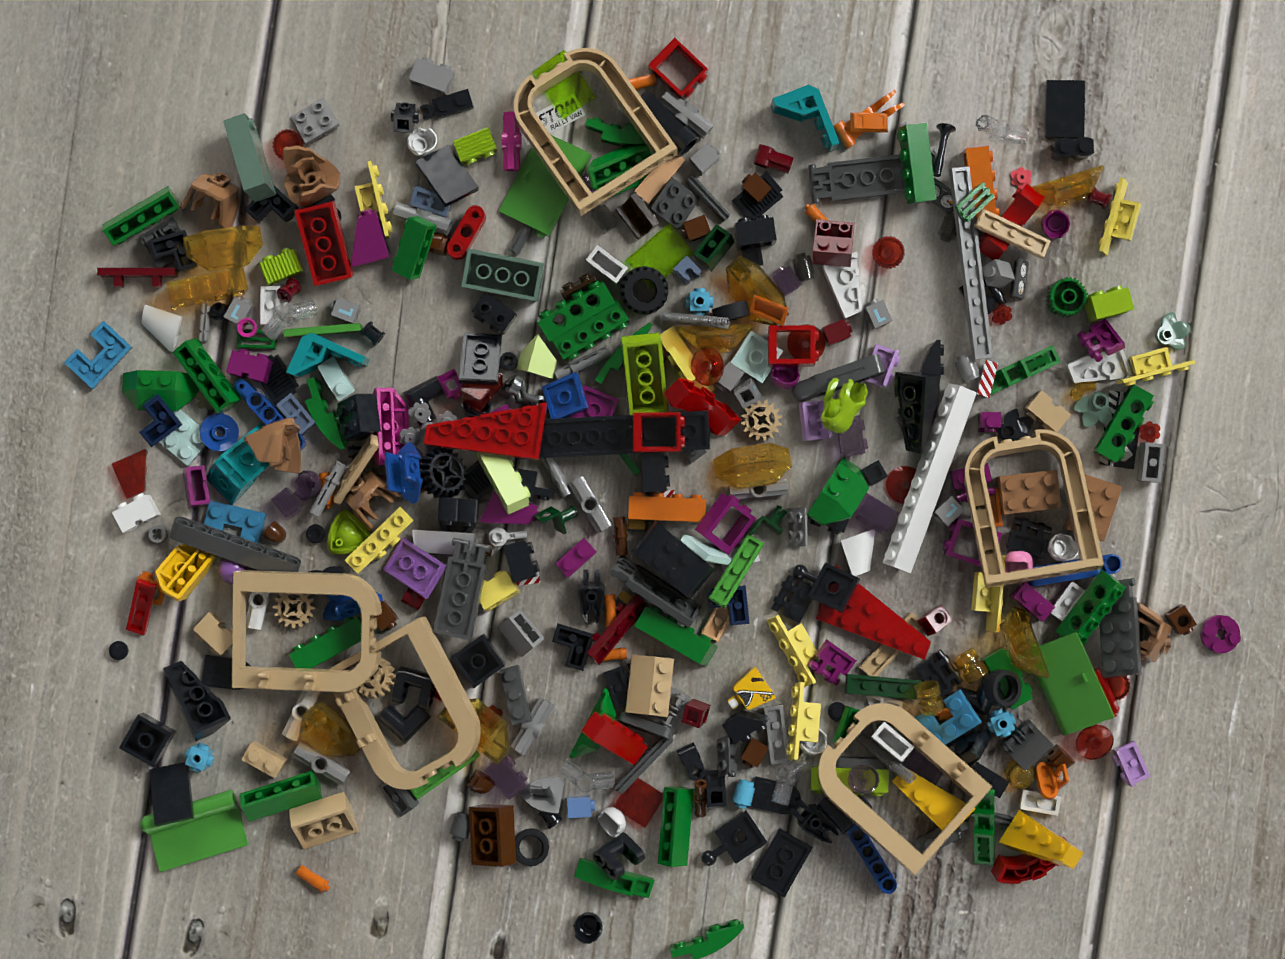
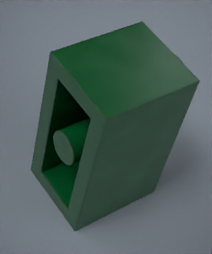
(713, 247)

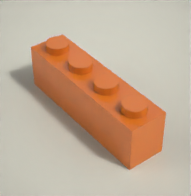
(979, 161)
(666, 508)

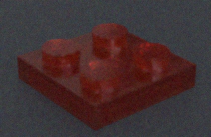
(639, 802)

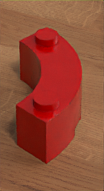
(1019, 212)
(686, 396)
(1020, 868)

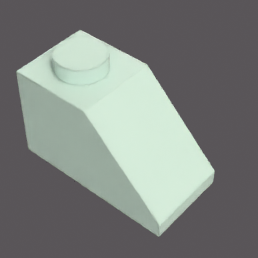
(336, 378)

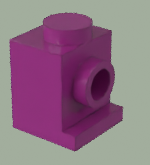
(989, 421)

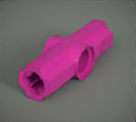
(511, 142)

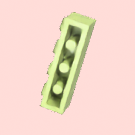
(505, 481)

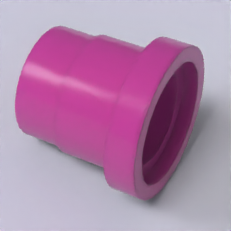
(243, 323)

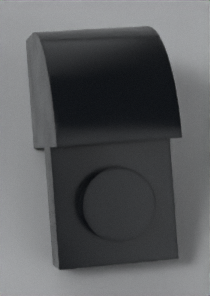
(529, 479)
(715, 790)

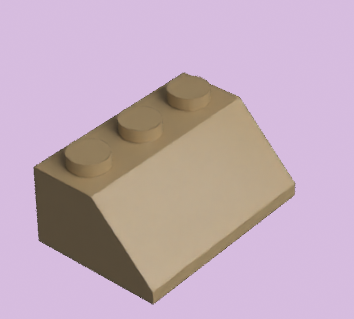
(649, 685)
(323, 820)

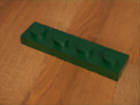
(880, 686)

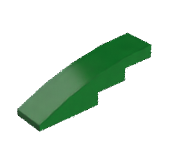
(616, 359)
(1025, 368)
(984, 830)

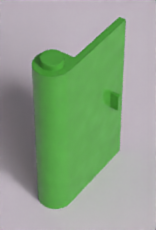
(535, 194)
(1072, 685)
(213, 831)

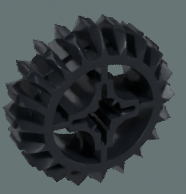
(437, 476)

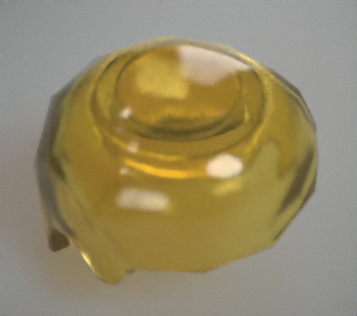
(1018, 777)

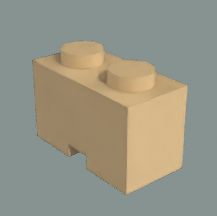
(1046, 413)
(212, 632)
(264, 759)

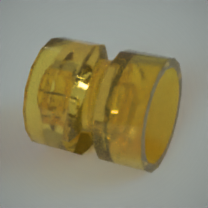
(970, 665)
(928, 694)

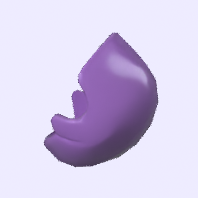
(227, 568)

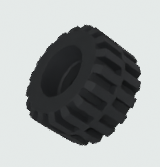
(656, 302)

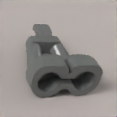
(513, 386)

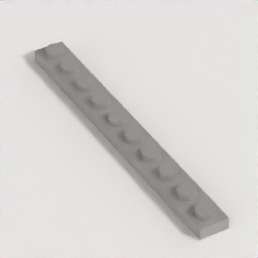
(971, 267)

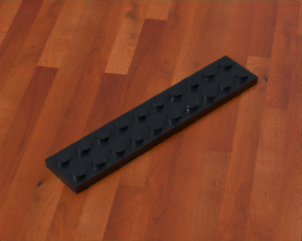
(615, 434)

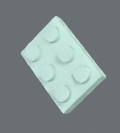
(185, 440)

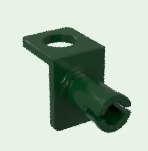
(558, 517)
(771, 522)

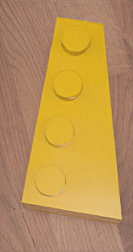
(931, 800)
(1034, 839)

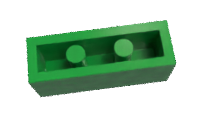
(413, 247)
(1001, 660)

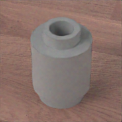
(967, 367)

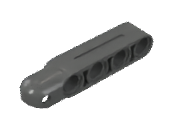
(857, 371)

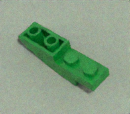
(613, 134)
(326, 422)
(628, 884)
(716, 939)

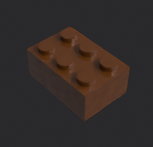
(492, 835)

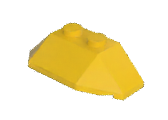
(183, 571)

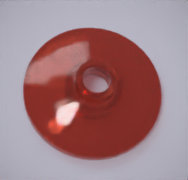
(795, 346)
(701, 366)
(895, 481)
(1099, 746)

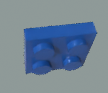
(565, 397)

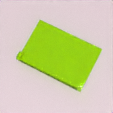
(569, 93)
(661, 252)

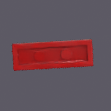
(141, 607)

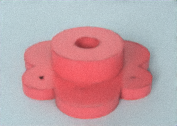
(1026, 174)

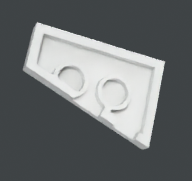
(845, 287)
(1109, 368)

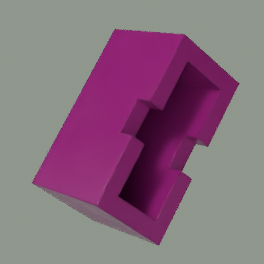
(243, 364)
(196, 486)
(576, 557)
(1032, 601)

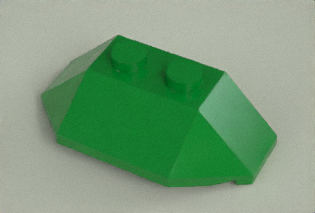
(613, 164)
(173, 386)
(840, 495)
(584, 744)

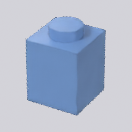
(580, 806)

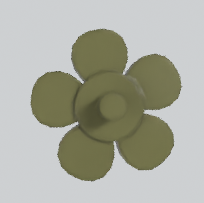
(201, 404)

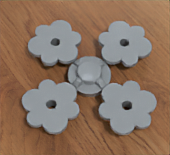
(415, 435)

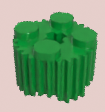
(1074, 290)

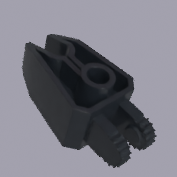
(591, 593)
(813, 820)

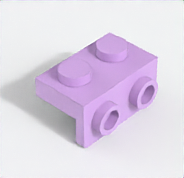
(889, 359)
(811, 421)
(1130, 763)

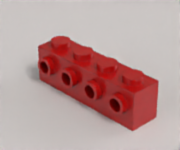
(615, 737)

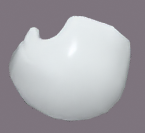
(422, 141)
(1062, 548)
(815, 748)
(612, 821)

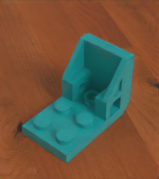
(794, 107)
(307, 359)
(236, 470)

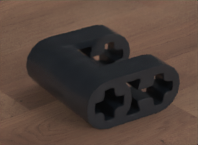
(410, 677)
(606, 855)

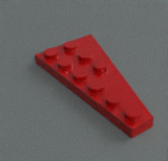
(500, 433)
(876, 621)

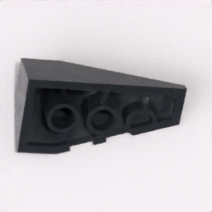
(917, 401)
(199, 706)

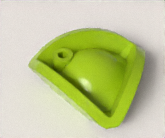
(346, 533)

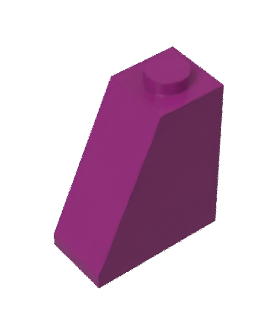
(369, 239)
(496, 513)

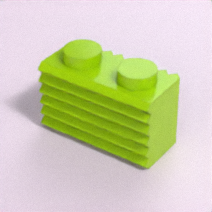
(475, 146)
(281, 266)

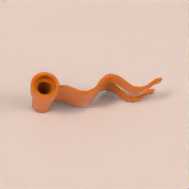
(843, 129)

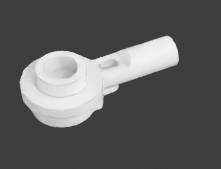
(499, 536)

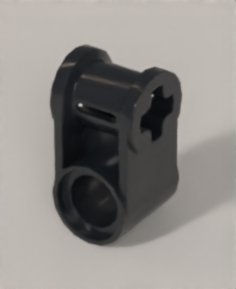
(690, 758)

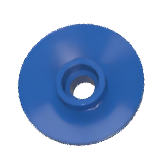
(223, 423)

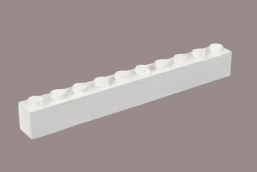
(929, 477)

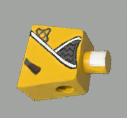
(751, 691)

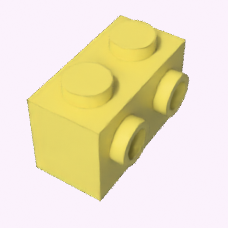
(498, 590)

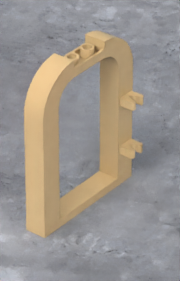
(628, 100)
(1077, 500)
(303, 678)
(451, 692)
(930, 748)

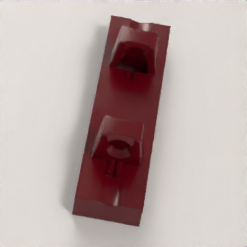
(155, 273)
(617, 629)

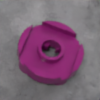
(1209, 631)

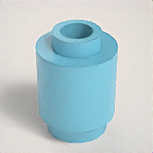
(743, 793)

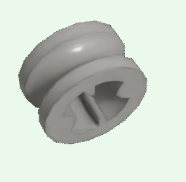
(152, 535)

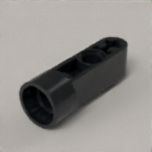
(681, 135)

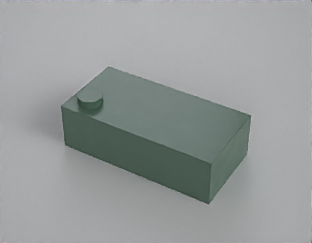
(249, 157)
(503, 274)

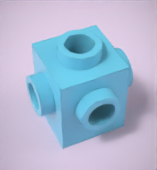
(696, 308)
(995, 719)
(205, 754)

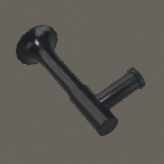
(945, 130)

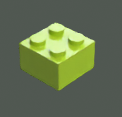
(1109, 304)

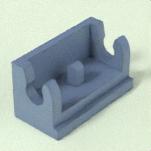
(428, 200)
(685, 269)
(293, 409)

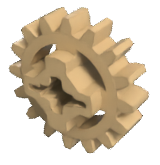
(754, 430)
(287, 600)
(380, 681)

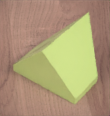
(537, 359)

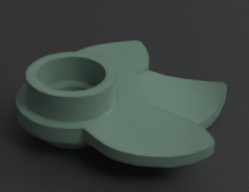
(1175, 331)
(1092, 412)

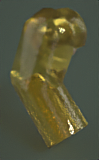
(1080, 387)

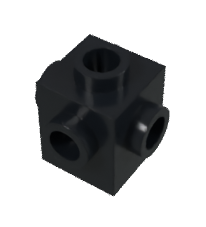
(404, 117)

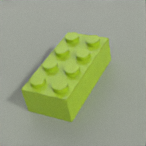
(644, 373)

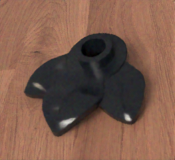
(1017, 425)
(962, 742)

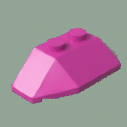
(393, 419)

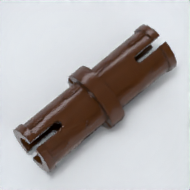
(620, 536)
(700, 789)

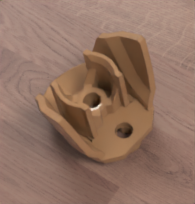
(310, 174)
(222, 194)
(278, 445)
(362, 491)
(1159, 638)

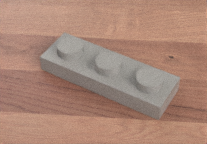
(776, 734)

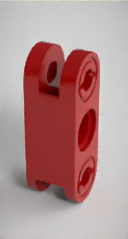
(465, 243)

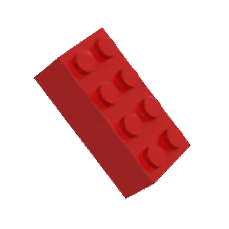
(324, 243)

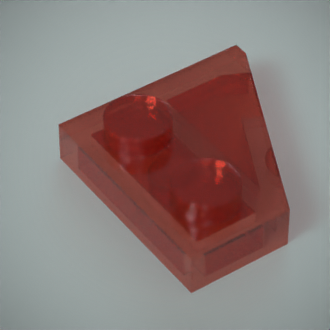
(132, 473)

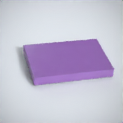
(414, 568)

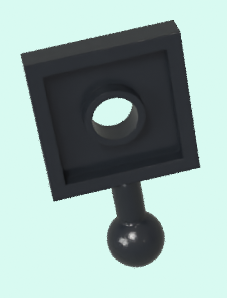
(827, 576)
(737, 850)

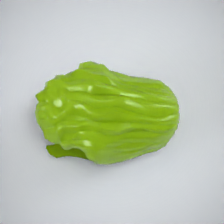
(840, 412)

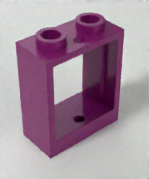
(715, 515)
(949, 544)

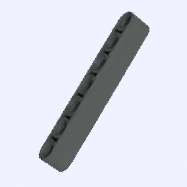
(232, 546)

